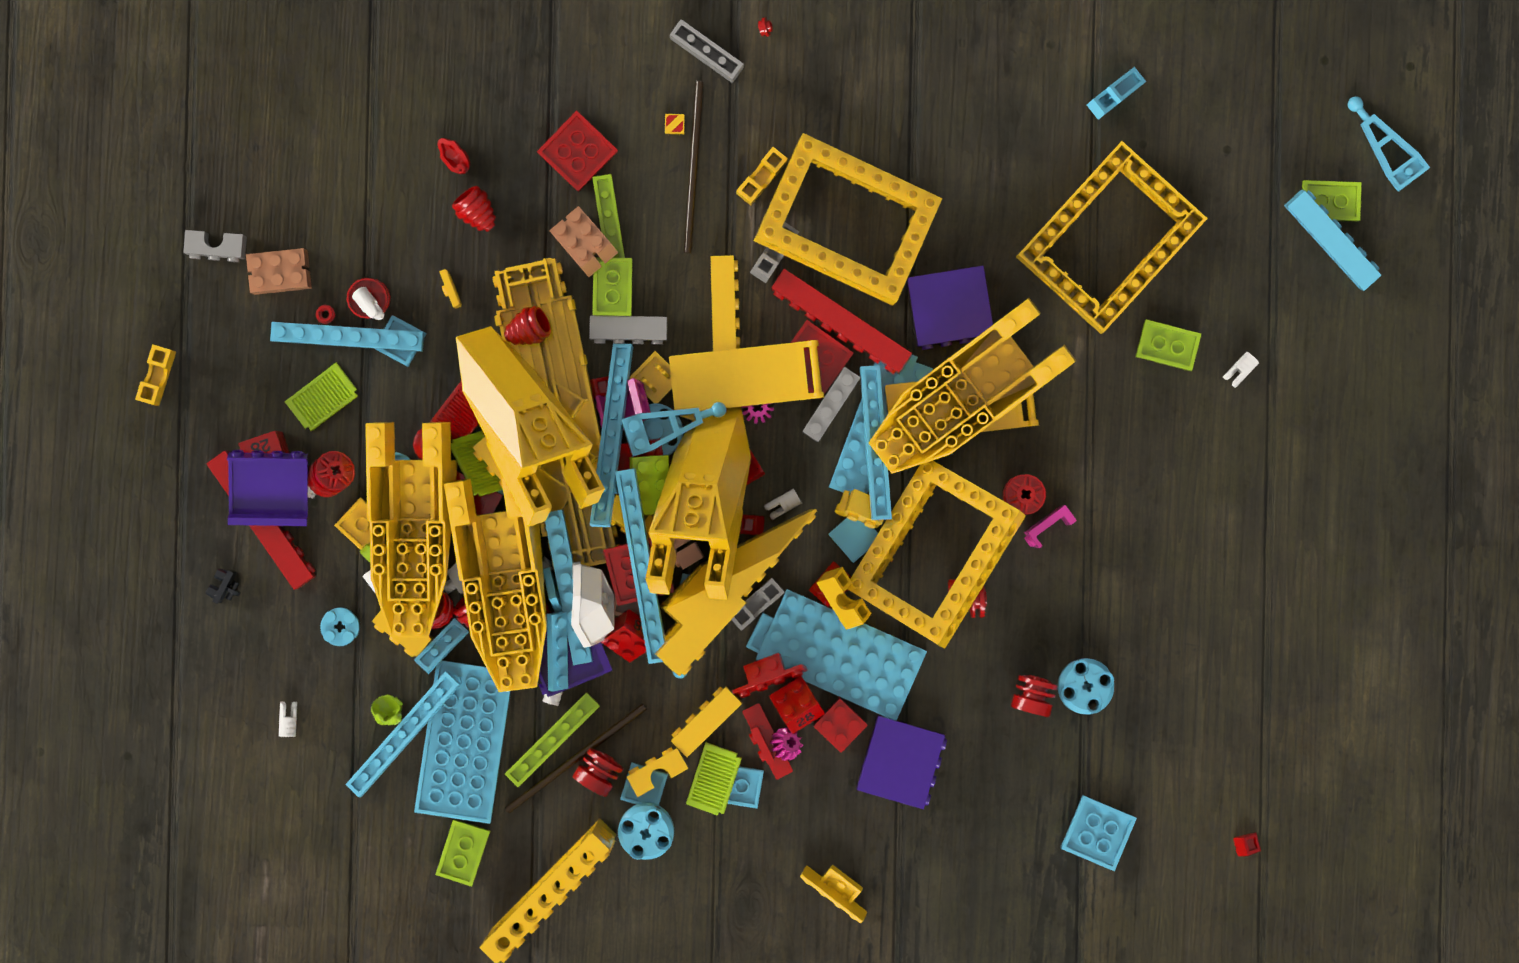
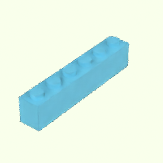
(1333, 240)

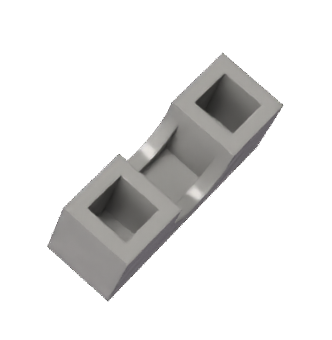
(197, 245)
(769, 260)
(757, 603)

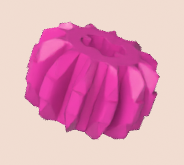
(758, 414)
(786, 744)

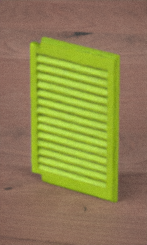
(322, 397)
(481, 480)
(714, 779)

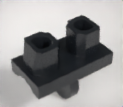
(227, 578)

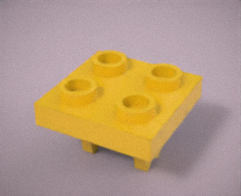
(655, 376)

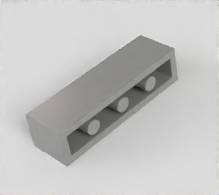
(706, 51)
(628, 329)
(831, 404)

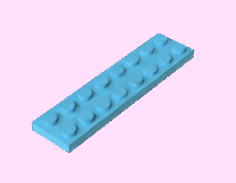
(852, 465)

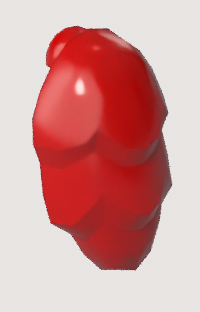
(453, 156)

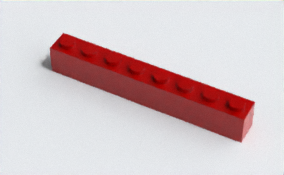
(841, 321)
(273, 538)

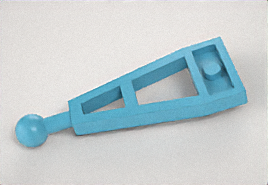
(1409, 170)
(637, 436)

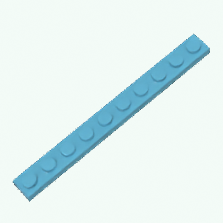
(612, 432)
(639, 556)

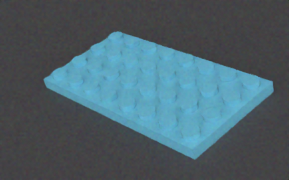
(851, 663)
(463, 747)

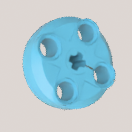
(661, 428)
(1085, 686)
(646, 831)

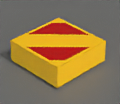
(674, 123)

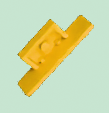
(838, 889)

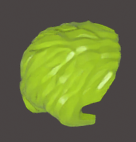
(387, 710)

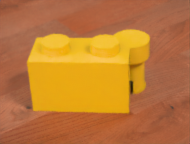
(857, 508)

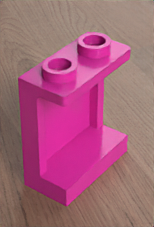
(635, 404)
(1060, 512)

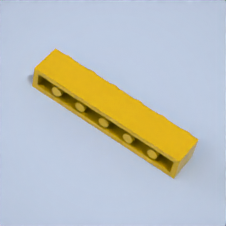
(724, 303)

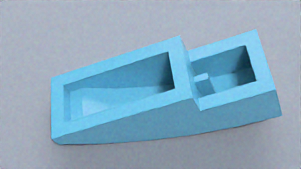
(1116, 93)

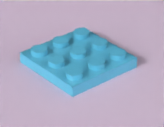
(1098, 833)

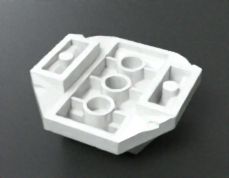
(591, 605)

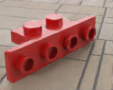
(765, 673)
(762, 735)

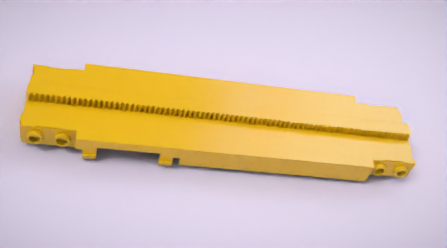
(564, 371)

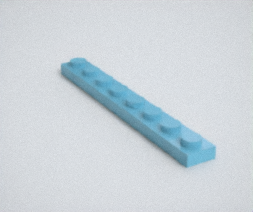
(347, 336)
(873, 418)
(562, 564)
(403, 734)

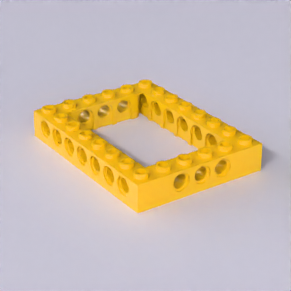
(1185, 215)
(883, 287)
(974, 573)
(503, 937)

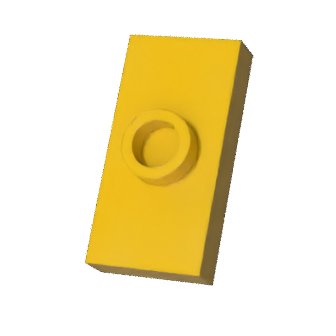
(449, 288)

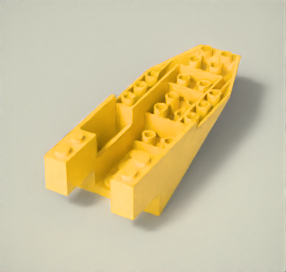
(965, 394)
(523, 424)
(702, 502)
(409, 526)
(501, 585)
(702, 618)

